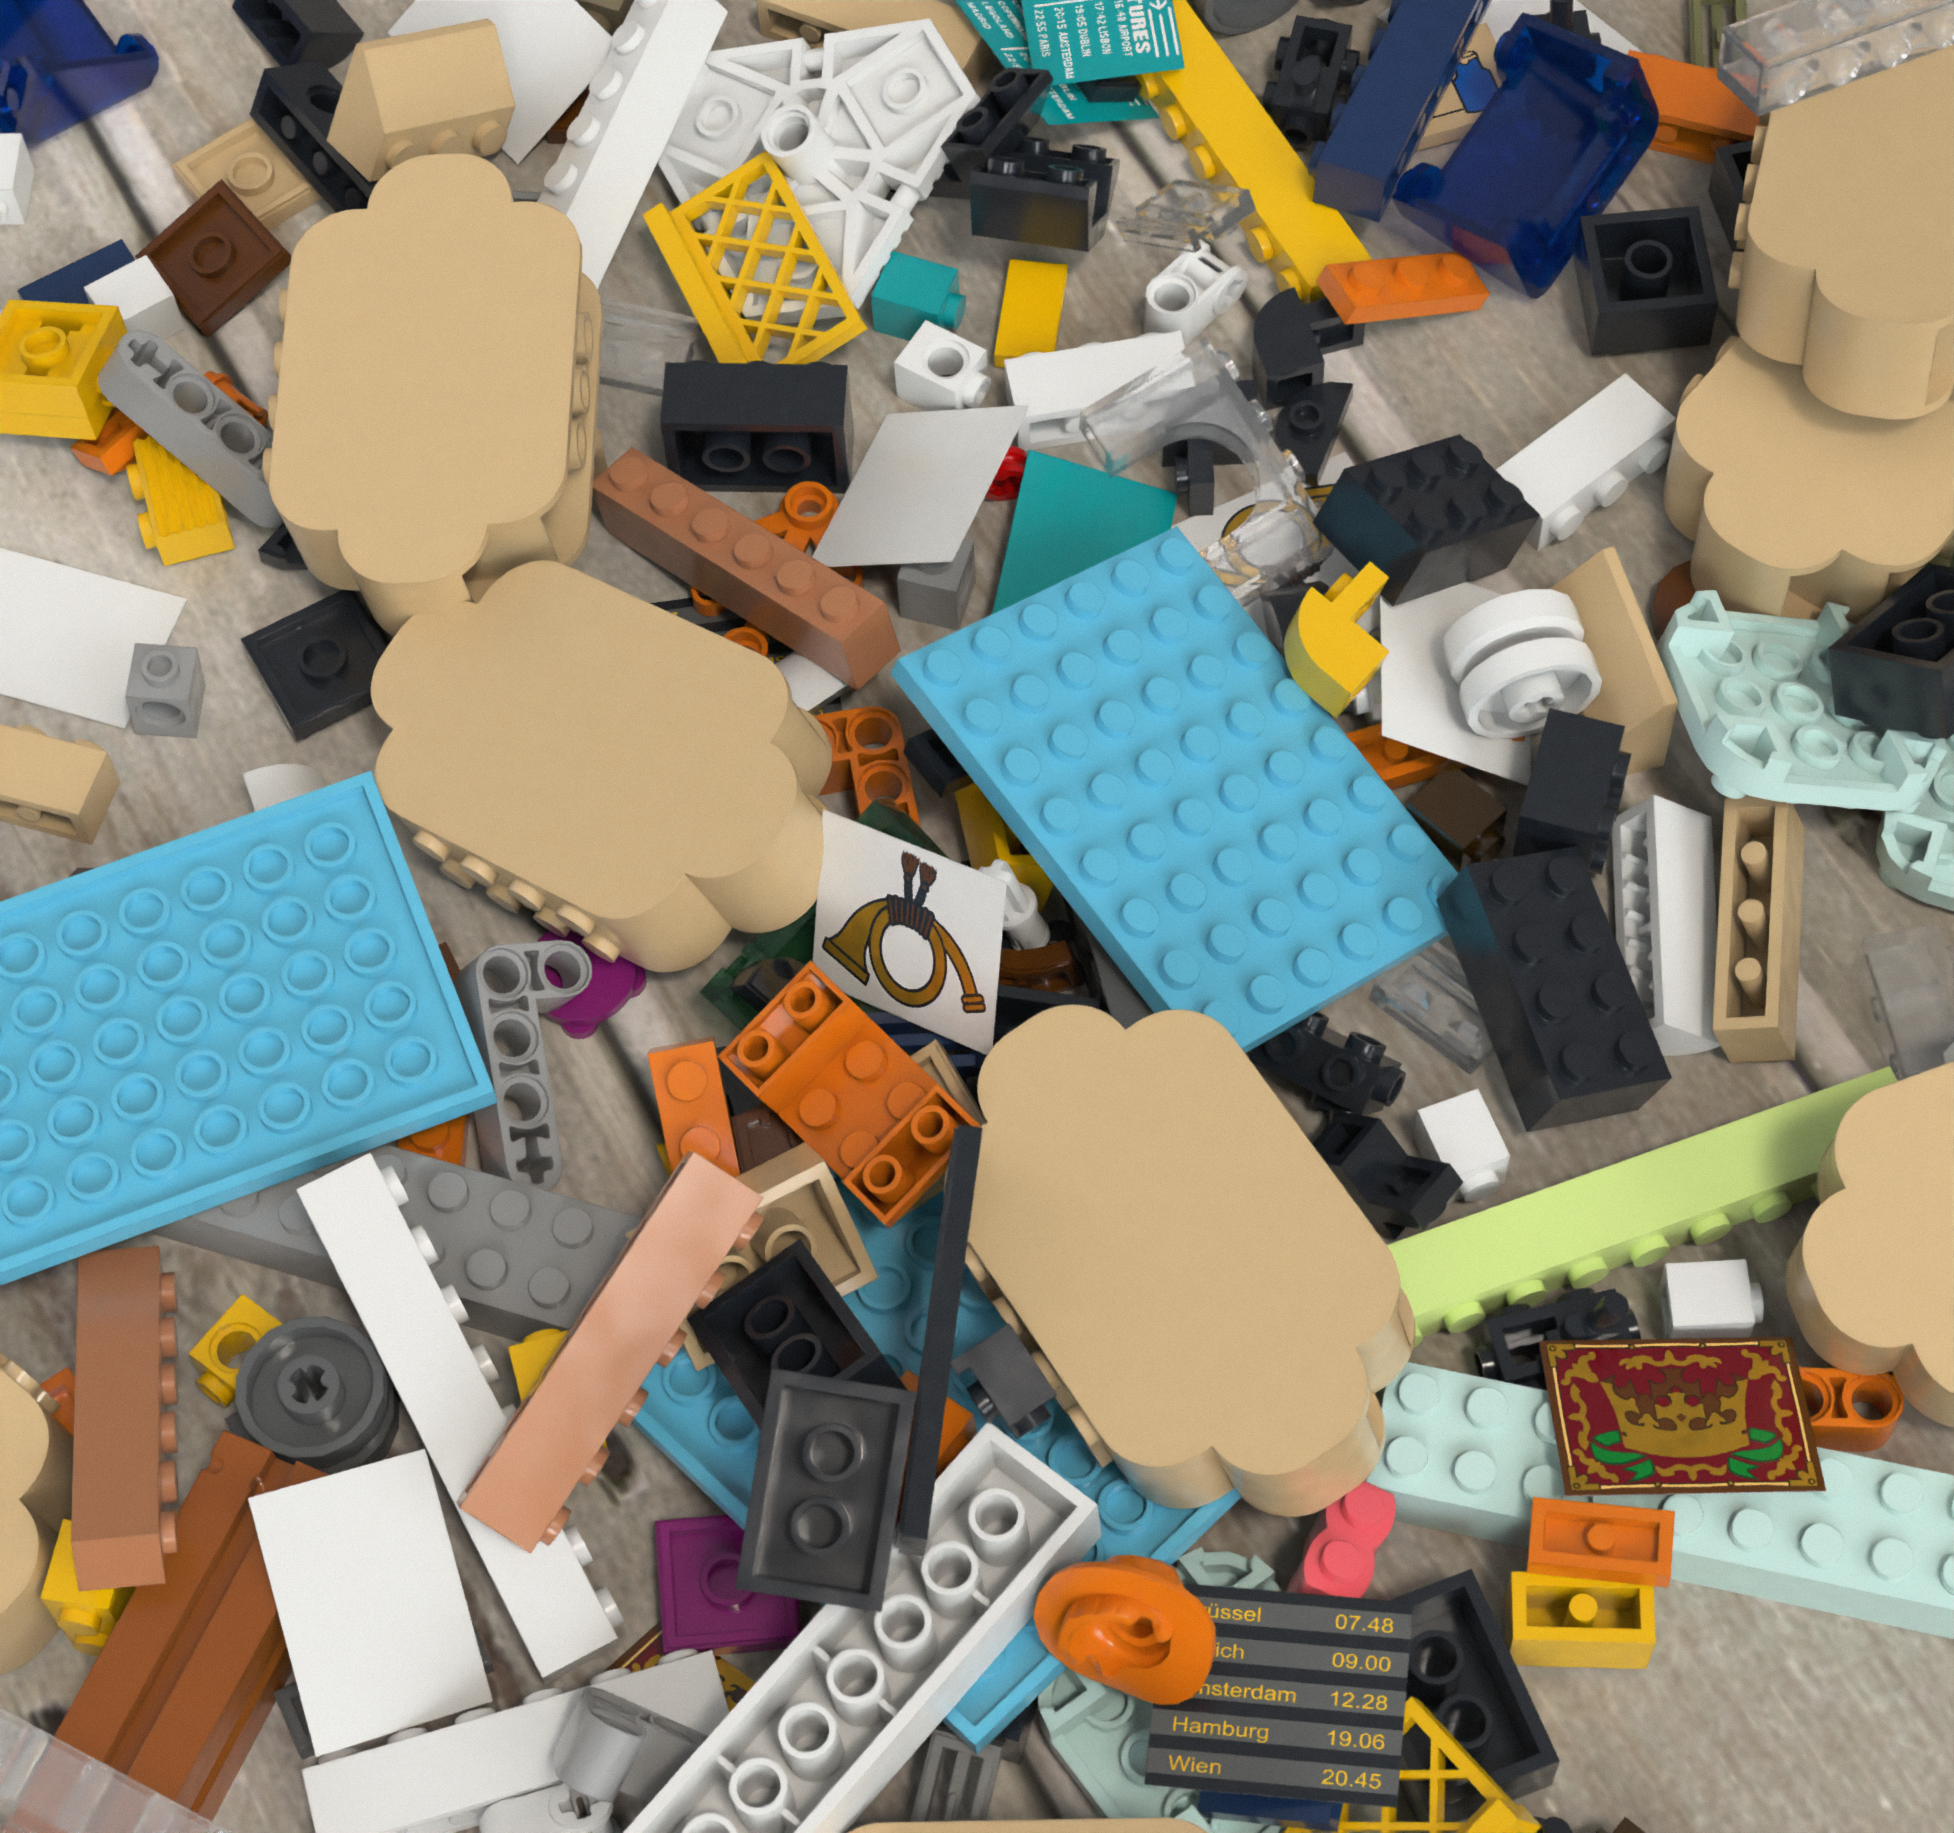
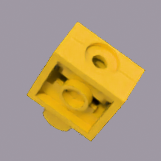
(53, 367)

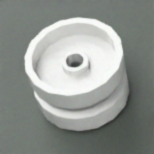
(1519, 661)

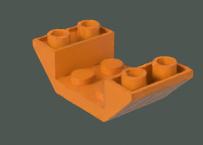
(848, 1093)

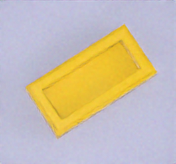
(1030, 309)

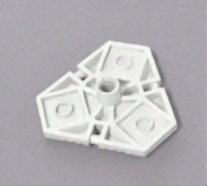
(838, 138)

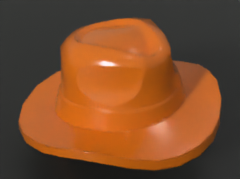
(1128, 1627)

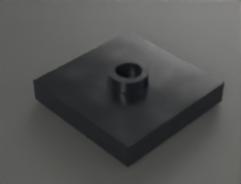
(318, 661)

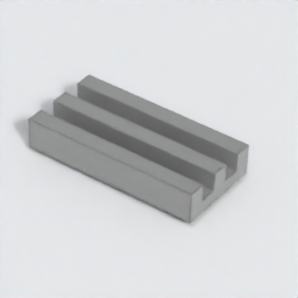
(943, 1739)

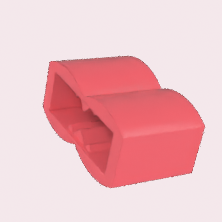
(1344, 1543)

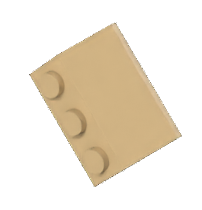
(423, 97)
(1634, 681)
(796, 1205)

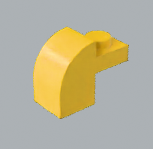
(1326, 647)

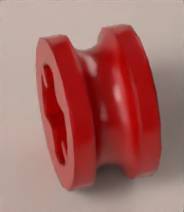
(1009, 476)

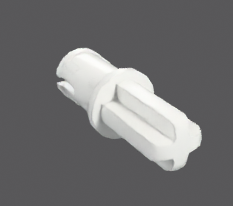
(1021, 919)

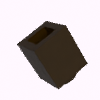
(1459, 818)

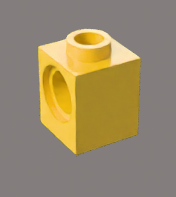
(232, 1334)

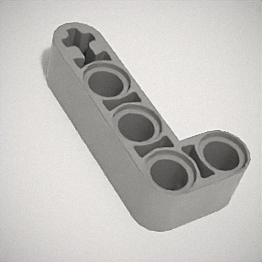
(192, 421)
(525, 1074)
(621, 1748)

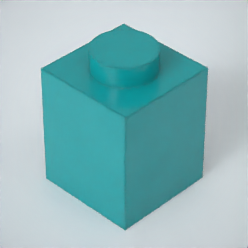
(916, 292)

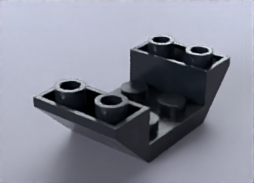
(992, 127)
(1044, 195)

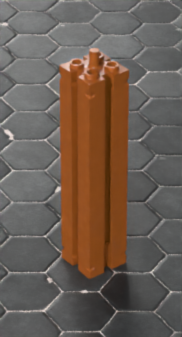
(194, 1656)

